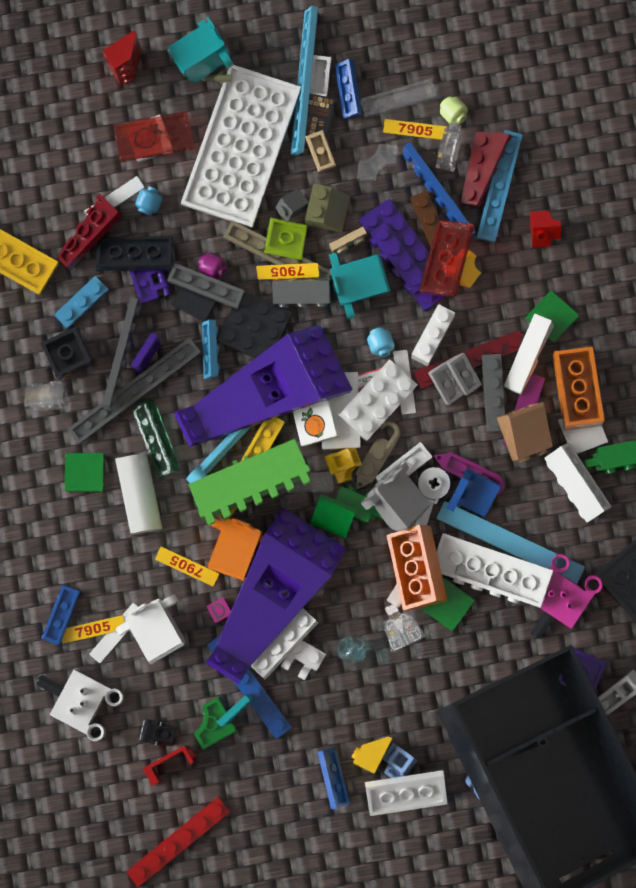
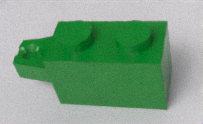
(613, 457)
(350, 497)

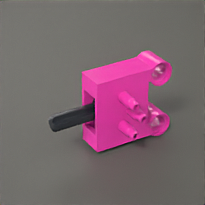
(564, 599)

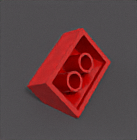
(124, 58)

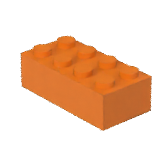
(578, 388)
(417, 568)

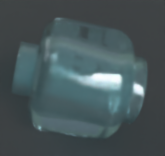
(351, 650)

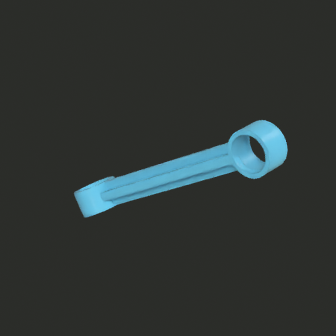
(217, 454)

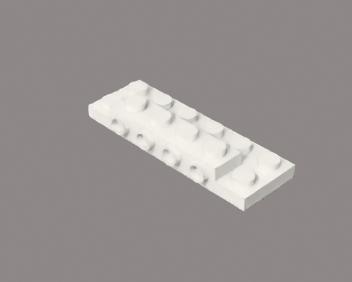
(493, 571)

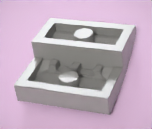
(454, 378)

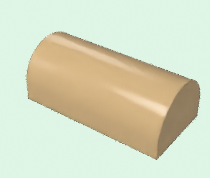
(320, 151)

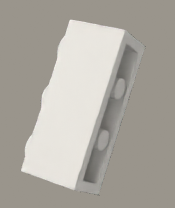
(433, 335)

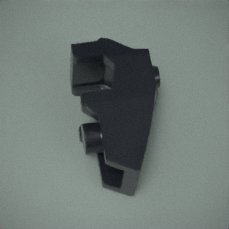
(157, 733)

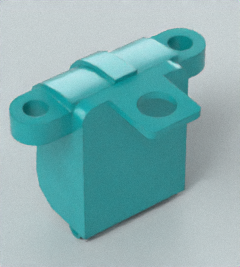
(200, 52)
(358, 280)

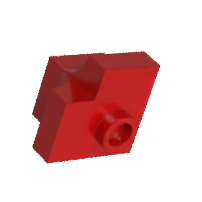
(543, 229)

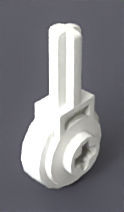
(430, 494)

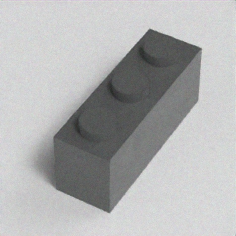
(302, 291)

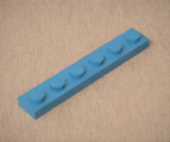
(498, 190)

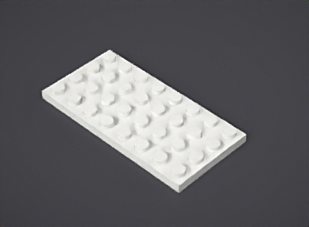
(241, 146)

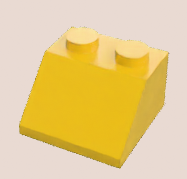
(371, 754)

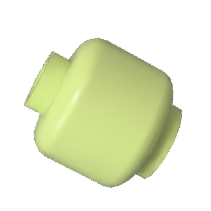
(453, 110)

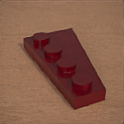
(483, 164)
(96, 224)

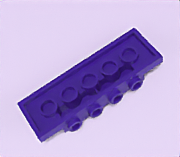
(400, 249)

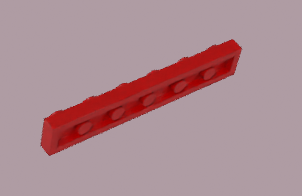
(178, 841)

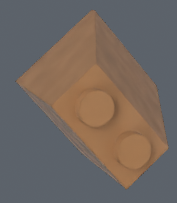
(526, 432)

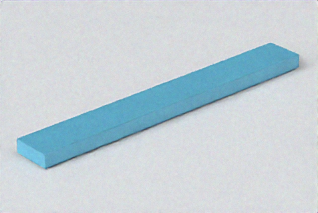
(304, 80)
(506, 541)

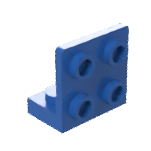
(474, 493)

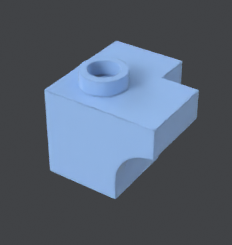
(398, 762)

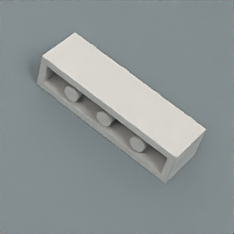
(577, 482)

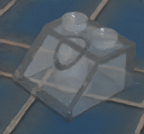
(46, 397)

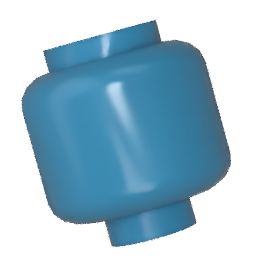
(148, 201)

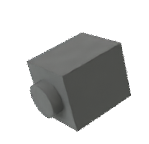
(292, 205)

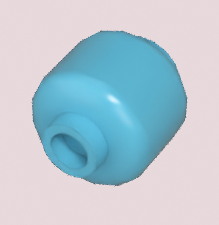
(380, 342)

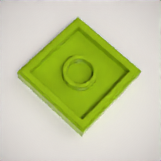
(285, 239)

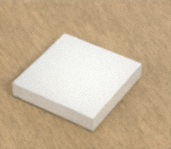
(584, 438)

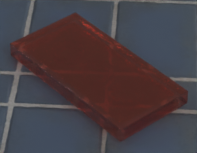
(153, 137)
(447, 258)

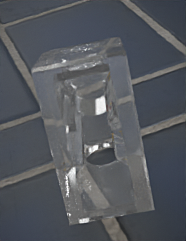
(449, 147)
(401, 628)

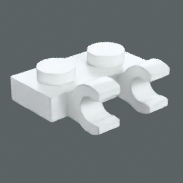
(306, 655)

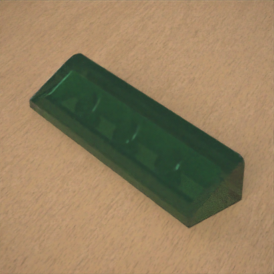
(155, 438)

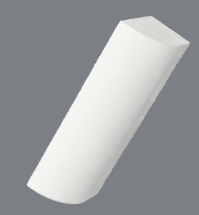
(138, 494)

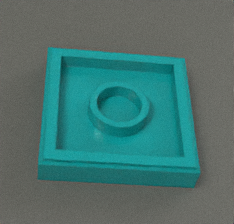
(236, 710)

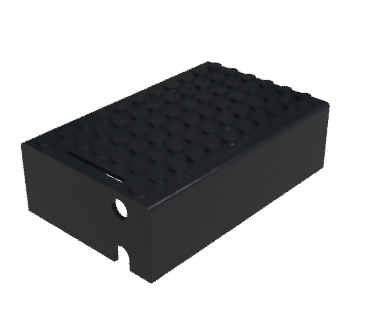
(549, 772)

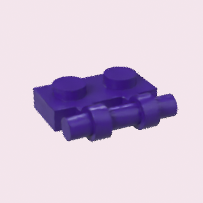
(145, 287)

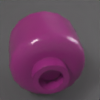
(212, 265)

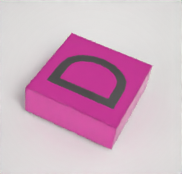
(219, 610)

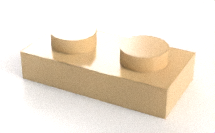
(342, 244)

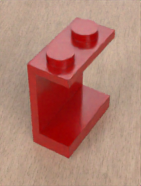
(151, 772)

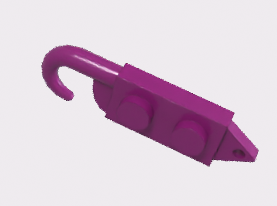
(457, 465)

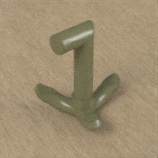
(219, 77)

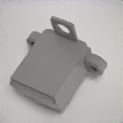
(397, 499)

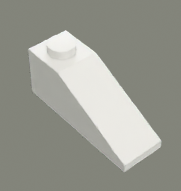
(619, 693)

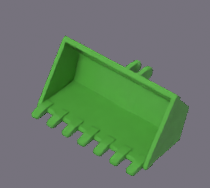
(249, 481)

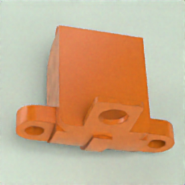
(235, 548)

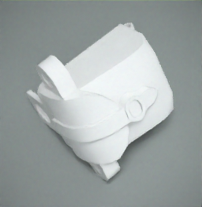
(154, 628)

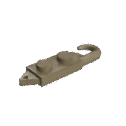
(377, 456)

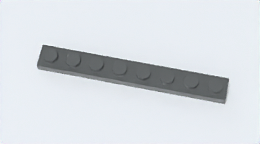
(135, 390)

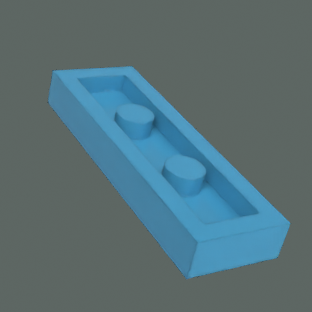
(81, 302)
(210, 349)

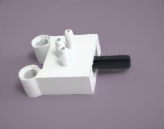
(79, 701)

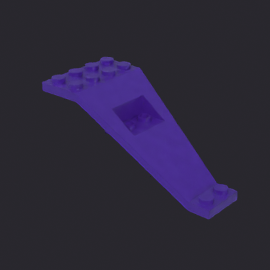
(298, 372)
(293, 562)

